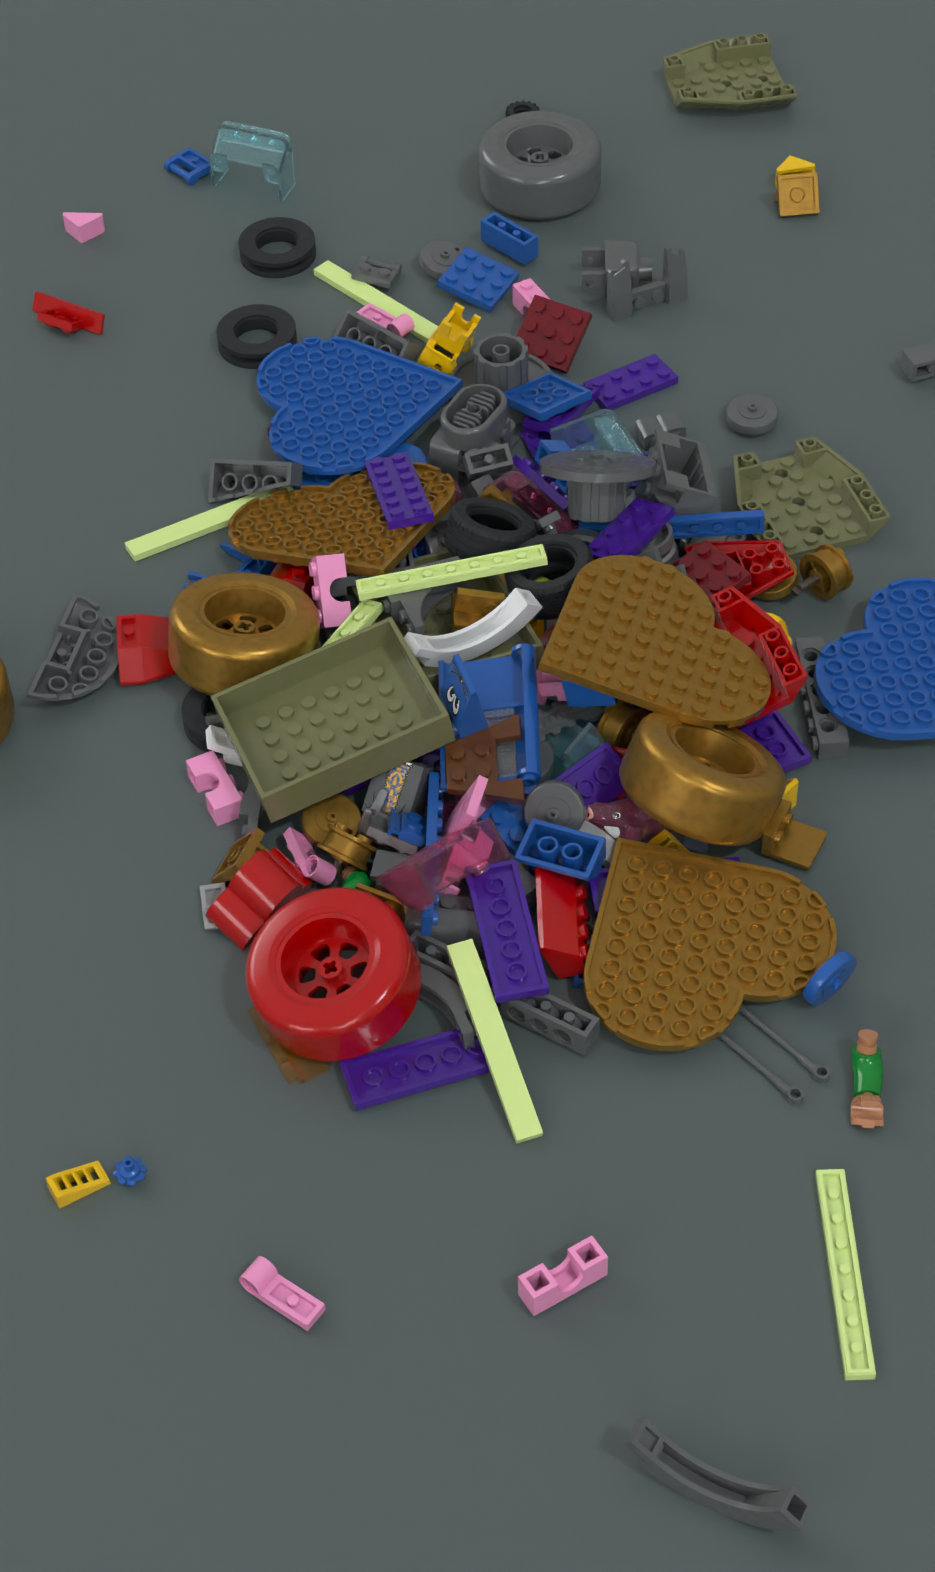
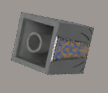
(405, 786)

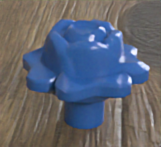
(129, 1171)

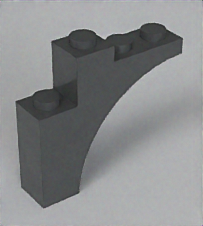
(415, 605)

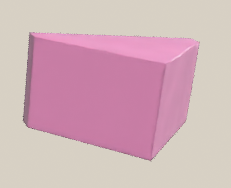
(83, 225)

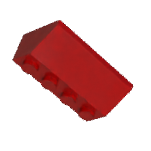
(562, 922)

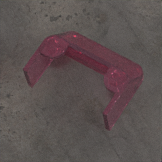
(534, 499)
(444, 863)

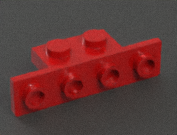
(66, 315)

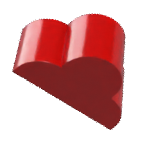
(255, 894)

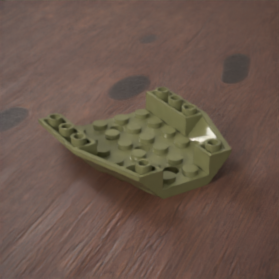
(727, 75)
(832, 492)

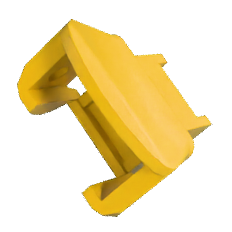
(453, 335)

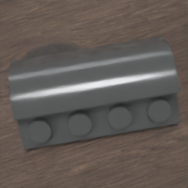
(454, 924)

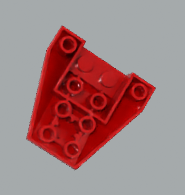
(762, 558)
(142, 648)

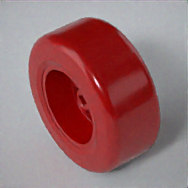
(342, 1023)

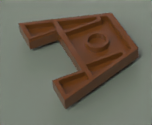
(478, 756)

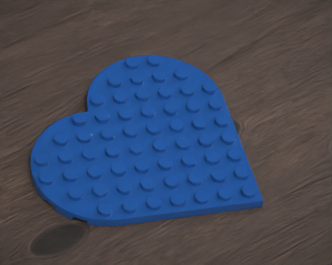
(345, 402)
(886, 673)

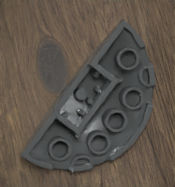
(81, 654)

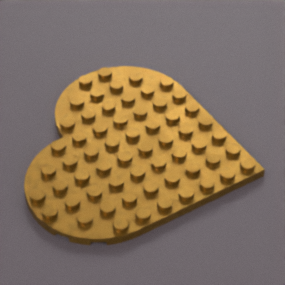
(335, 521)
(651, 641)
(693, 939)

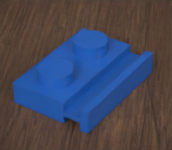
(408, 827)

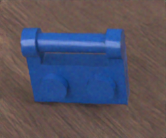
(192, 161)

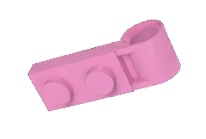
(401, 325)
(306, 859)
(280, 1294)

